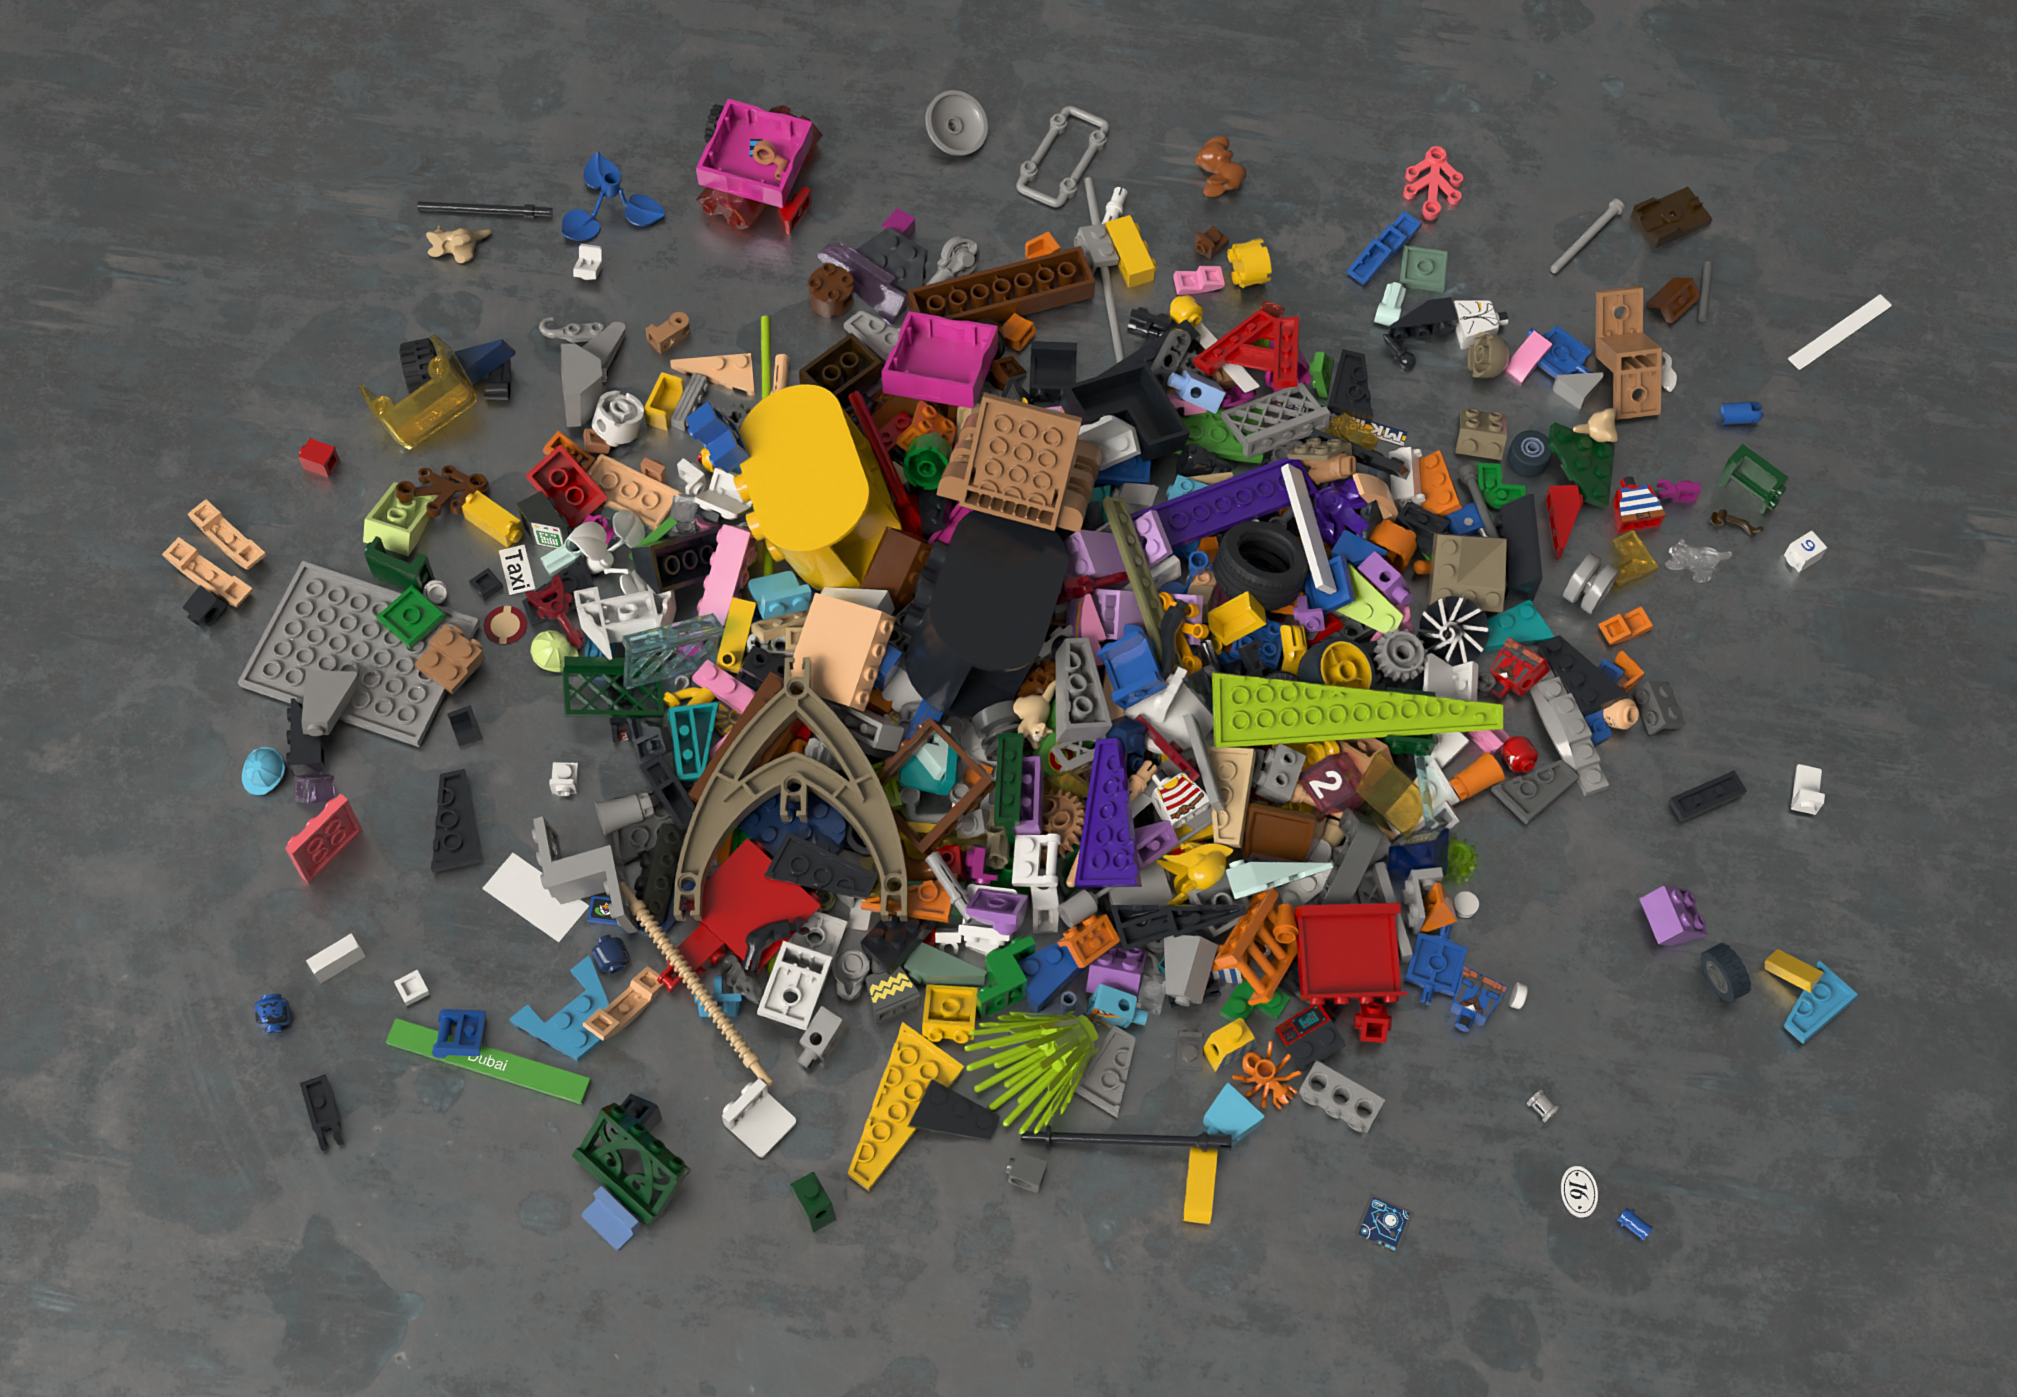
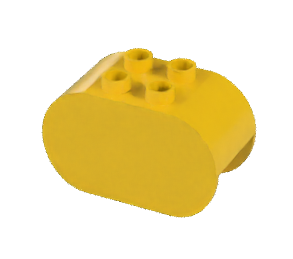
(813, 487)

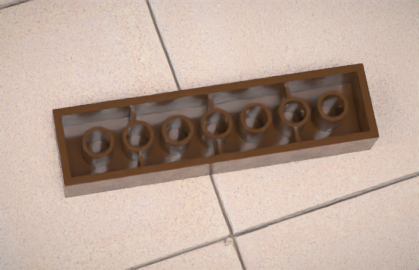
(1009, 289)

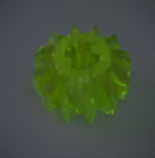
(1466, 857)

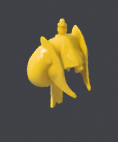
(1196, 868)

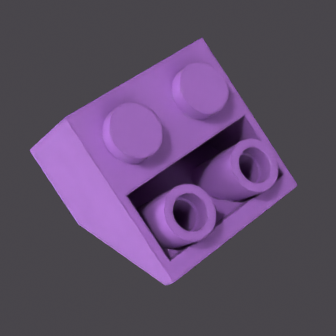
(1673, 915)
(1118, 970)

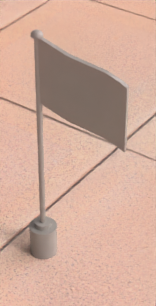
(1085, 903)

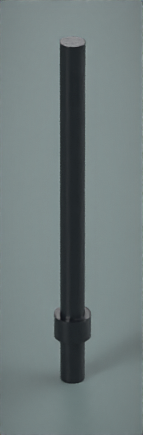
(528, 210)

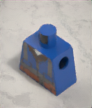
(1475, 998)

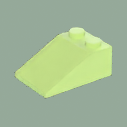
(397, 522)

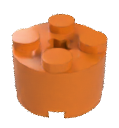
(1396, 541)

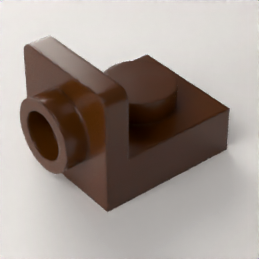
(1210, 242)

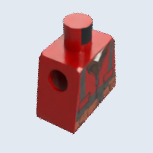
(1516, 669)

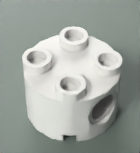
(618, 418)

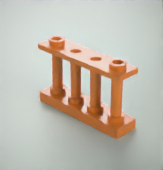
(1242, 940)

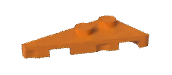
(924, 902)

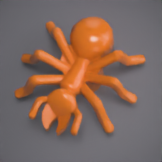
(1263, 1073)

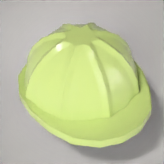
(549, 650)

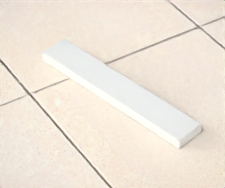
(1308, 529)

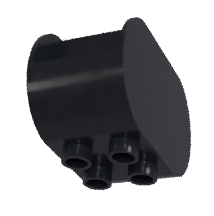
(982, 612)

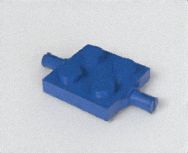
(1565, 355)
(1436, 964)

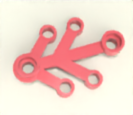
(1434, 180)

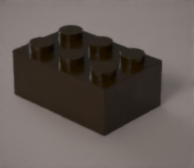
(843, 369)

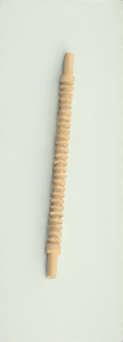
(751, 1060)

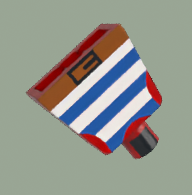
(1636, 507)

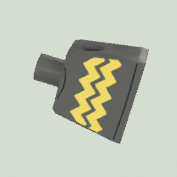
(890, 993)

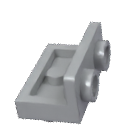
(1096, 246)

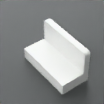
(335, 958)

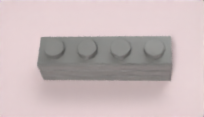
(689, 401)

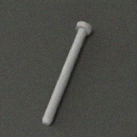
(1615, 207)

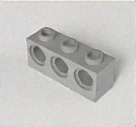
(1337, 1084)

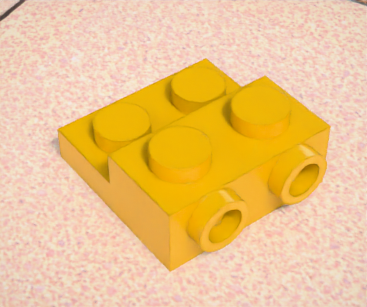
(949, 1013)

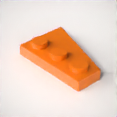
(1437, 485)

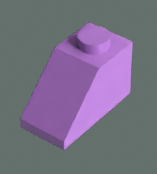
(1154, 841)

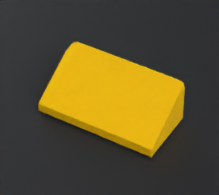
(1793, 970)

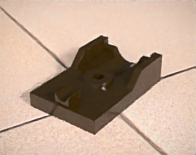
(1660, 227)

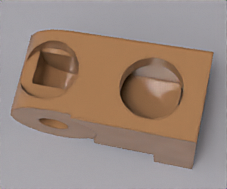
(669, 332)

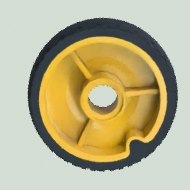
(1337, 663)

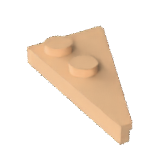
(724, 370)

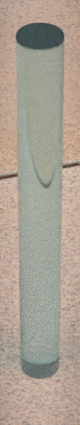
(1424, 791)

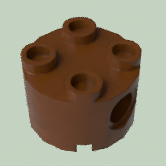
(831, 290)

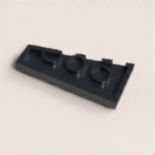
(816, 868)

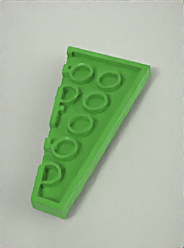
(1214, 435)

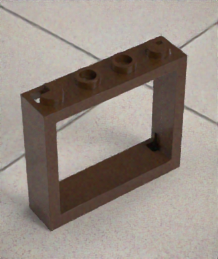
(961, 810)

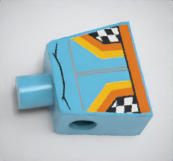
(1114, 1007)

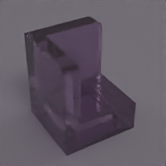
(314, 788)

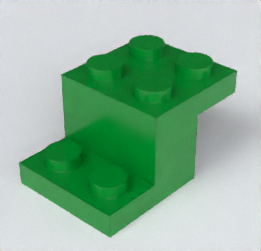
(1005, 977)

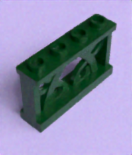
(611, 1174)

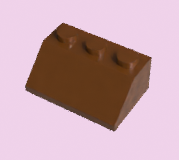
(897, 565)

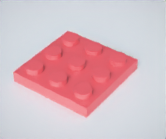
(323, 837)

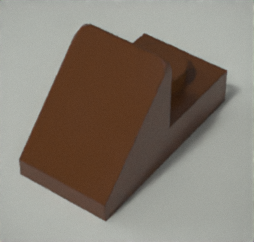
(1003, 370)

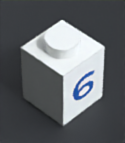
(1805, 551)

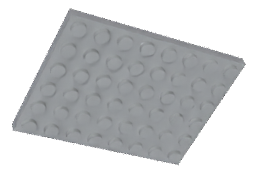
(333, 626)

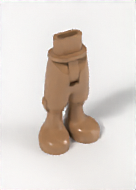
(1330, 470)

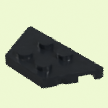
(898, 257)
(895, 940)

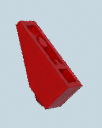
(1562, 509)

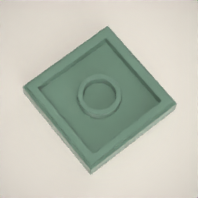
(1423, 268)

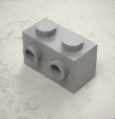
(1279, 774)

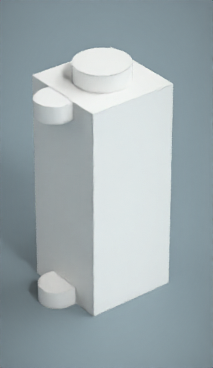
(1410, 489)

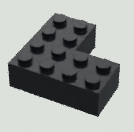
(1134, 398)

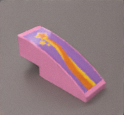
(1087, 624)

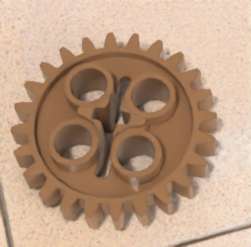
(1062, 816)

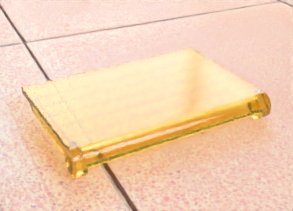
(1391, 794)

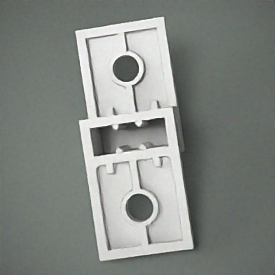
(802, 970)

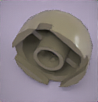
(1488, 355)

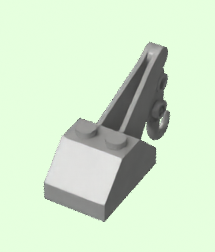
(586, 366)

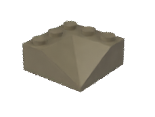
(1468, 569)

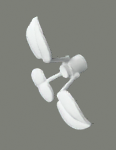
(591, 540)

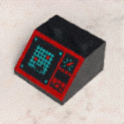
(1310, 1036)

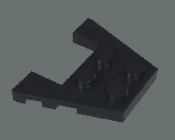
(1201, 686)

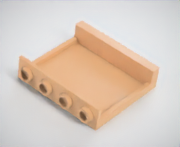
(844, 649)

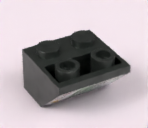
(542, 521)

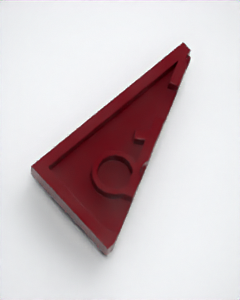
(1171, 750)

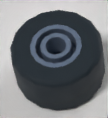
(1529, 453)

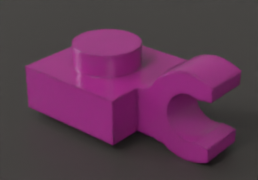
(1681, 492)

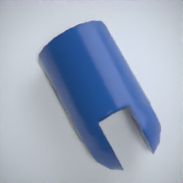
(1741, 412)

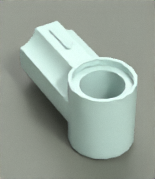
(1390, 308)
(561, 557)

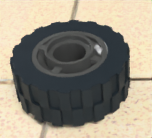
(1725, 972)

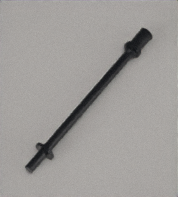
(1202, 1141)

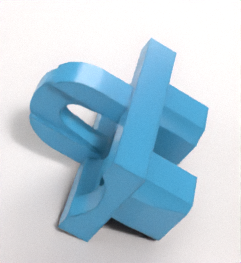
(731, 1001)

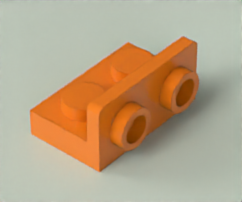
(1090, 939)

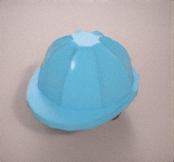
(263, 770)

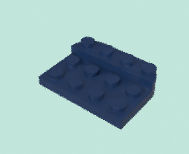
(824, 825)

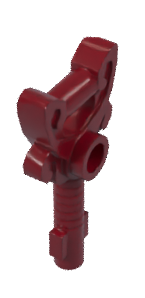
(1080, 586)
(556, 609)

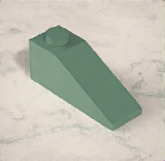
(936, 967)

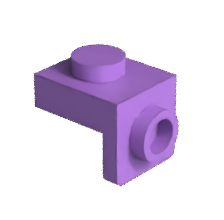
(1309, 618)

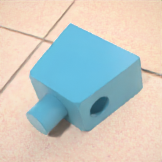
(1232, 1115)

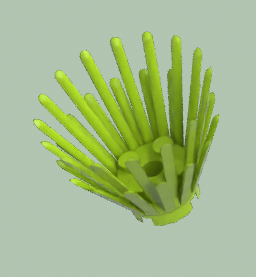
(1060, 1046)

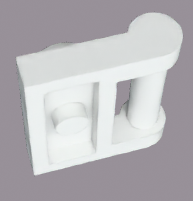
(1028, 858)

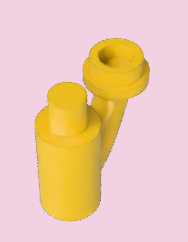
(699, 695)

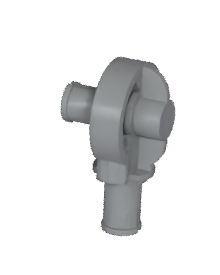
(956, 260)

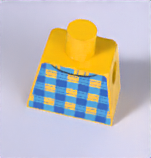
(1232, 1043)

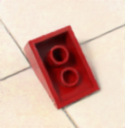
(567, 484)

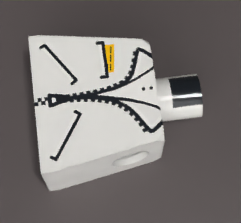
(1476, 318)

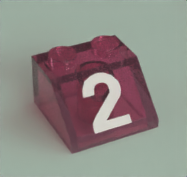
(1333, 783)

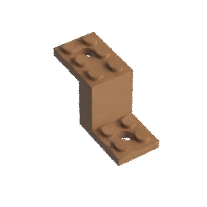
(1628, 352)

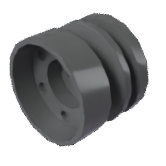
(993, 721)

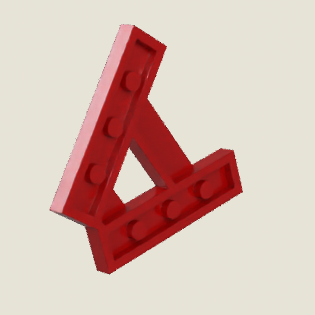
(1237, 348)

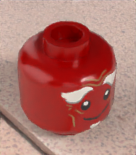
(1519, 754)

